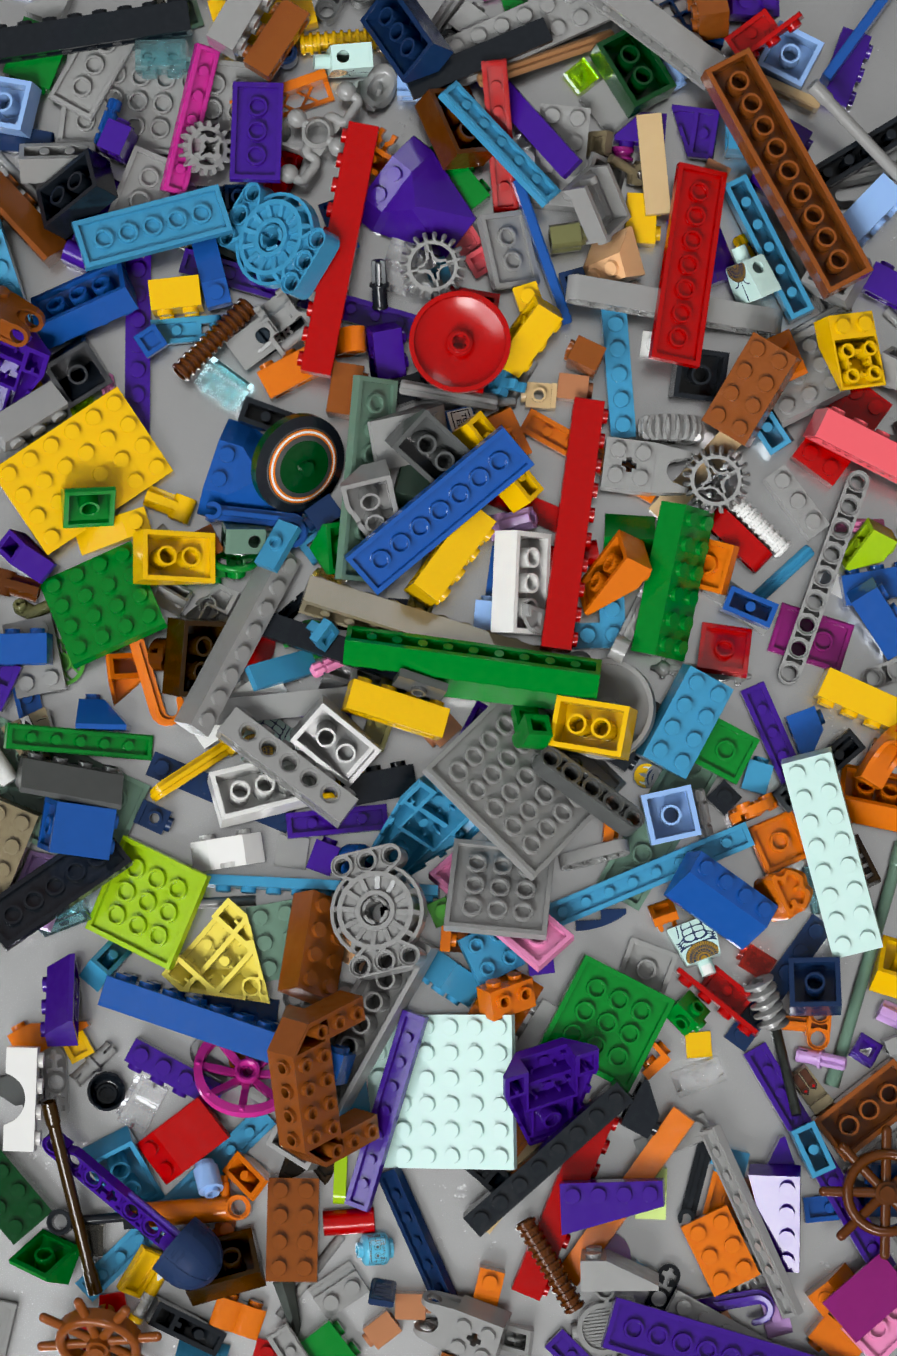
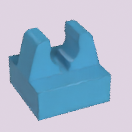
(445, 273)
(322, 633)

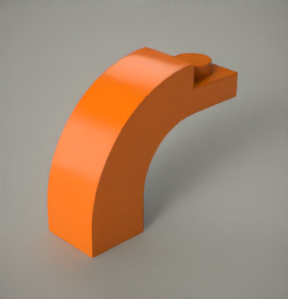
(879, 760)

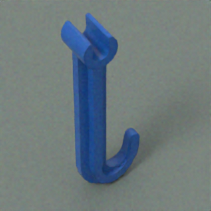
(256, 517)

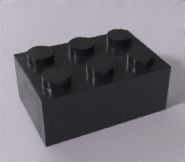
(76, 192)

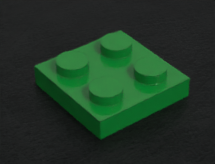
(727, 751)

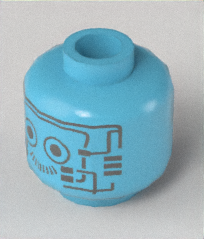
(374, 1248)

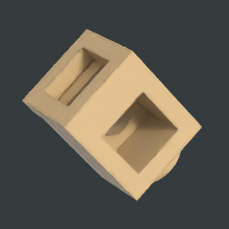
(547, 403)

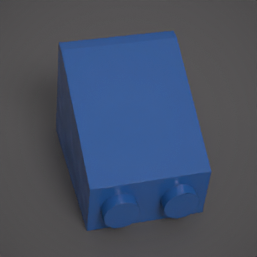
(77, 829)

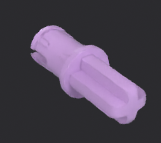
(820, 1058)

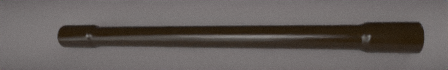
(90, 1272)

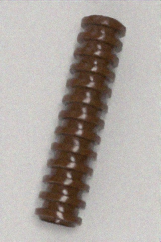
(213, 339)
(549, 1265)

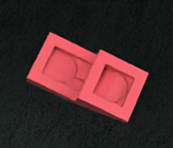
(473, 251)

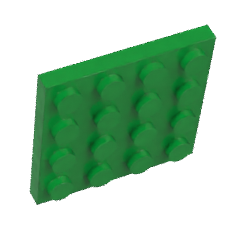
(101, 607)
(614, 1015)

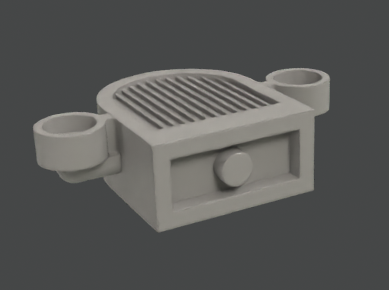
(593, 1322)

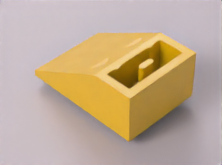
(851, 350)

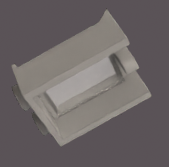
(598, 203)

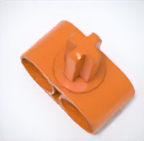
(351, 341)
(810, 1025)

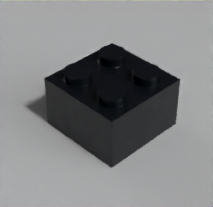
(701, 382)

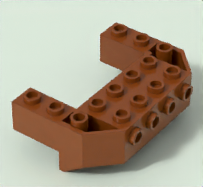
(306, 1082)

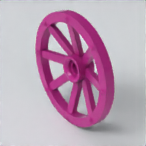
(242, 1068)

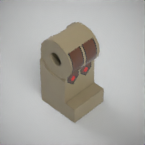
(811, 1089)

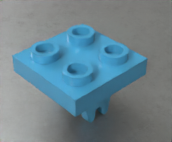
(488, 957)

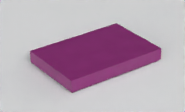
(828, 645)
(864, 1298)

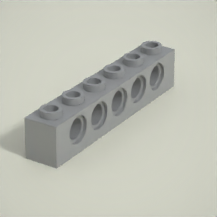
(241, 720)

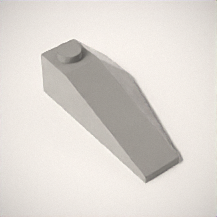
(369, 495)

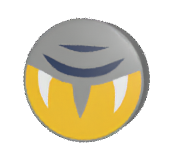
(645, 775)

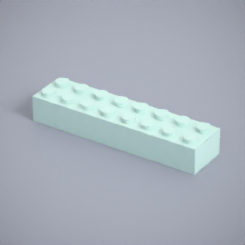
(832, 852)

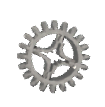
(411, 271)
(671, 429)
(697, 488)

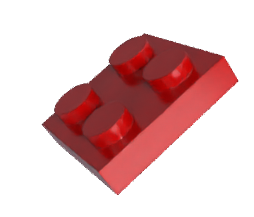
(724, 650)

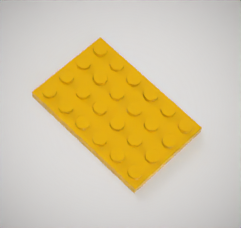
(90, 449)

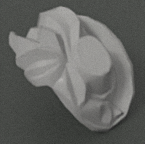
(378, 87)

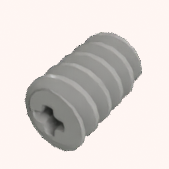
(767, 1003)

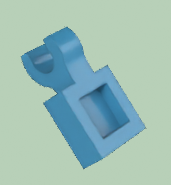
(503, 384)

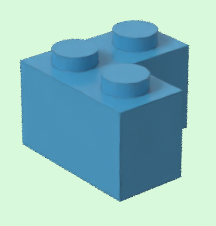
(601, 634)
(452, 979)

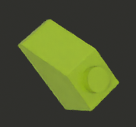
(869, 545)

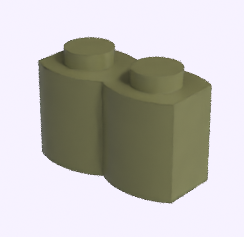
(566, 237)

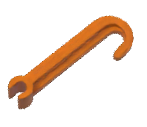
(150, 685)

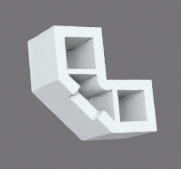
(227, 852)

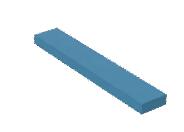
(499, 143)

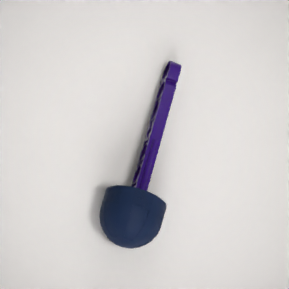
(189, 1255)

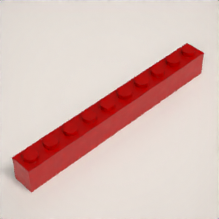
(345, 222)
(572, 525)

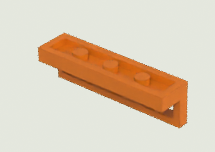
(303, 83)

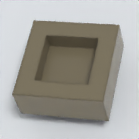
(600, 143)

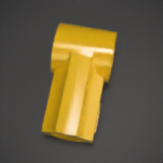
(174, 506)

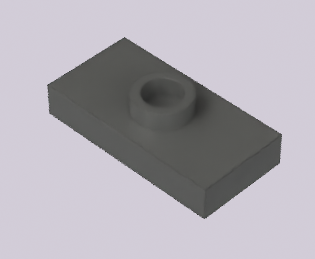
(419, 684)

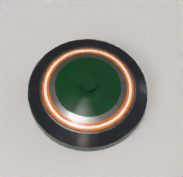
(297, 462)

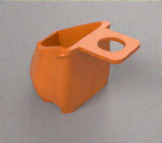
(786, 889)

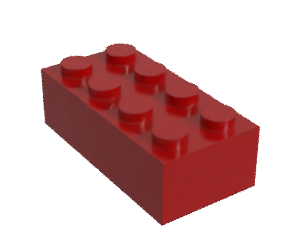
(822, 462)

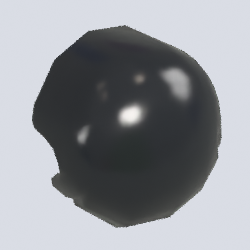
(106, 1091)

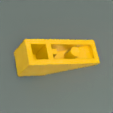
(124, 526)

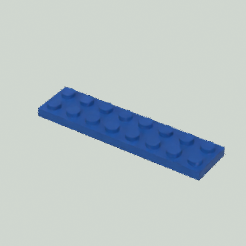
(439, 510)

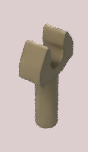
(626, 167)

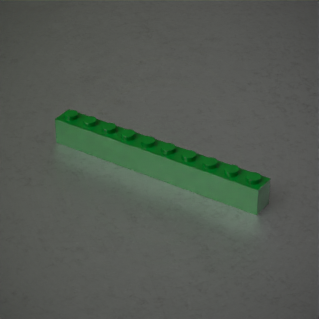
(472, 662)

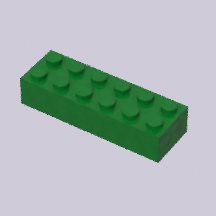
(674, 582)

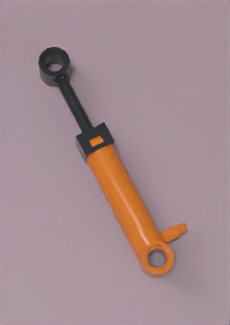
(175, 1211)

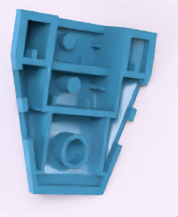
(423, 825)

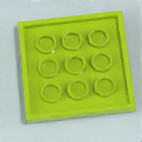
(149, 904)

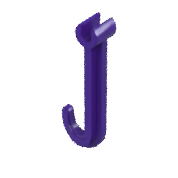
(743, 1299)

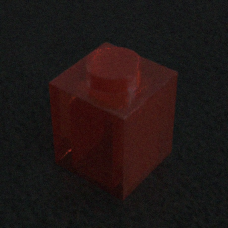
(755, 960)

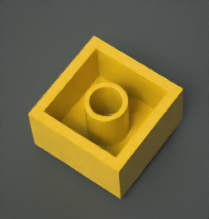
(176, 297)

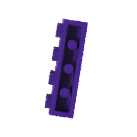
(166, 1069)

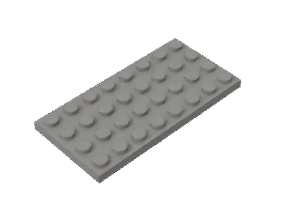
(155, 104)

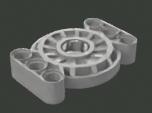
(353, 907)

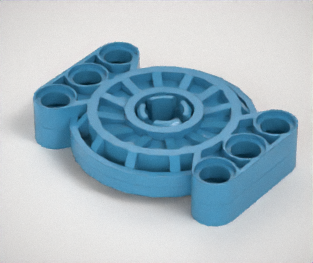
(261, 220)

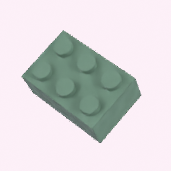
(269, 929)

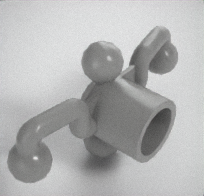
(332, 122)

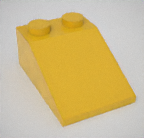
(173, 557)

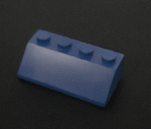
(85, 304)
(720, 899)

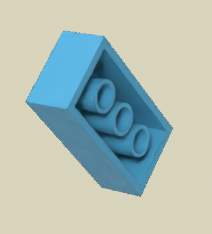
(685, 720)

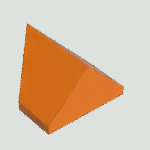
(121, 675)

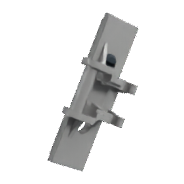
(259, 336)

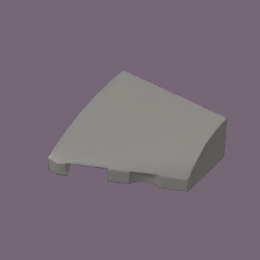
(216, 605)

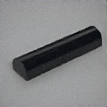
(844, 749)

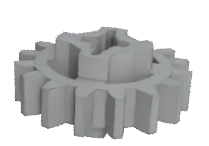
(195, 143)

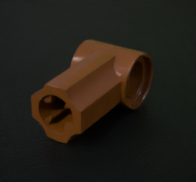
(19, 586)

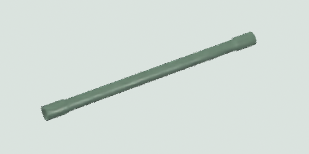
(834, 1076)

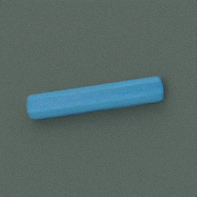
(785, 572)

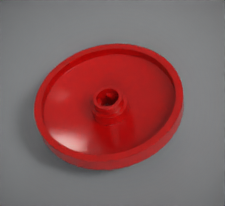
(459, 342)

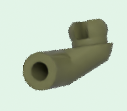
(29, 610)

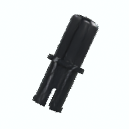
(379, 284)

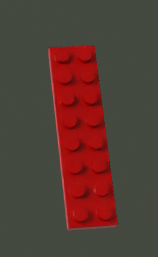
(688, 265)

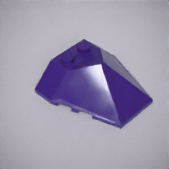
(416, 198)
(21, 368)
(549, 1085)

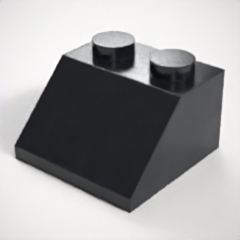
(77, 371)
(641, 1114)

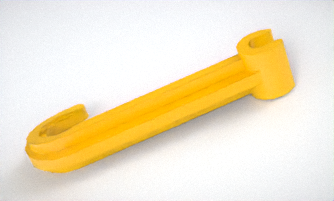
(191, 770)

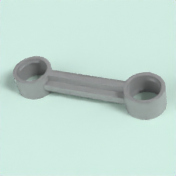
(627, 631)

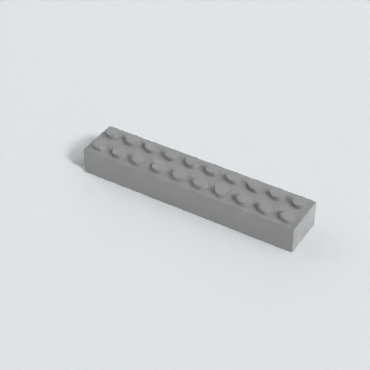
(383, 1004)

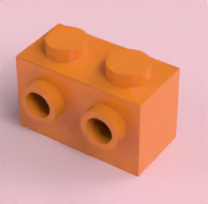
(506, 995)

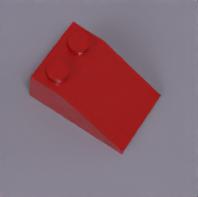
(183, 1140)

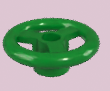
(236, 564)

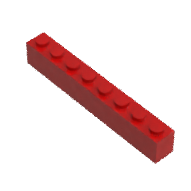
(578, 1167)

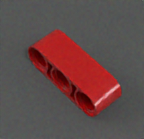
(731, 531)

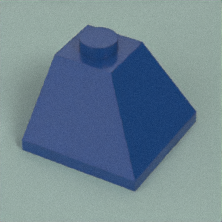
(99, 714)

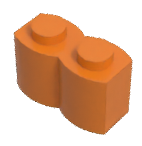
(238, 1316)

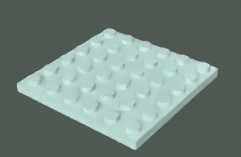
(455, 1097)

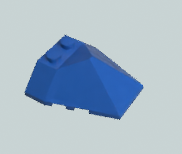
(230, 471)

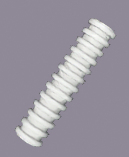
(754, 521)

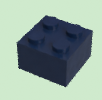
(814, 986)

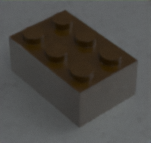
(186, 651)
(239, 1271)

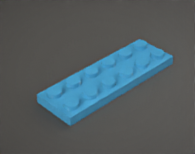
(152, 227)

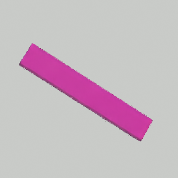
(191, 110)

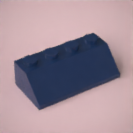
(407, 38)

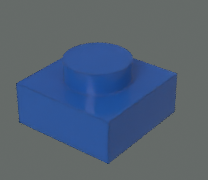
(150, 341)

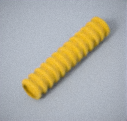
(321, 42)

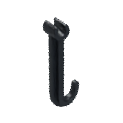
(695, 1182)

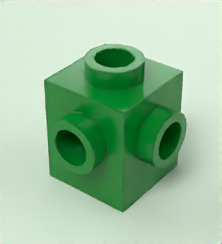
(688, 1013)

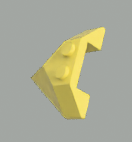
(222, 959)

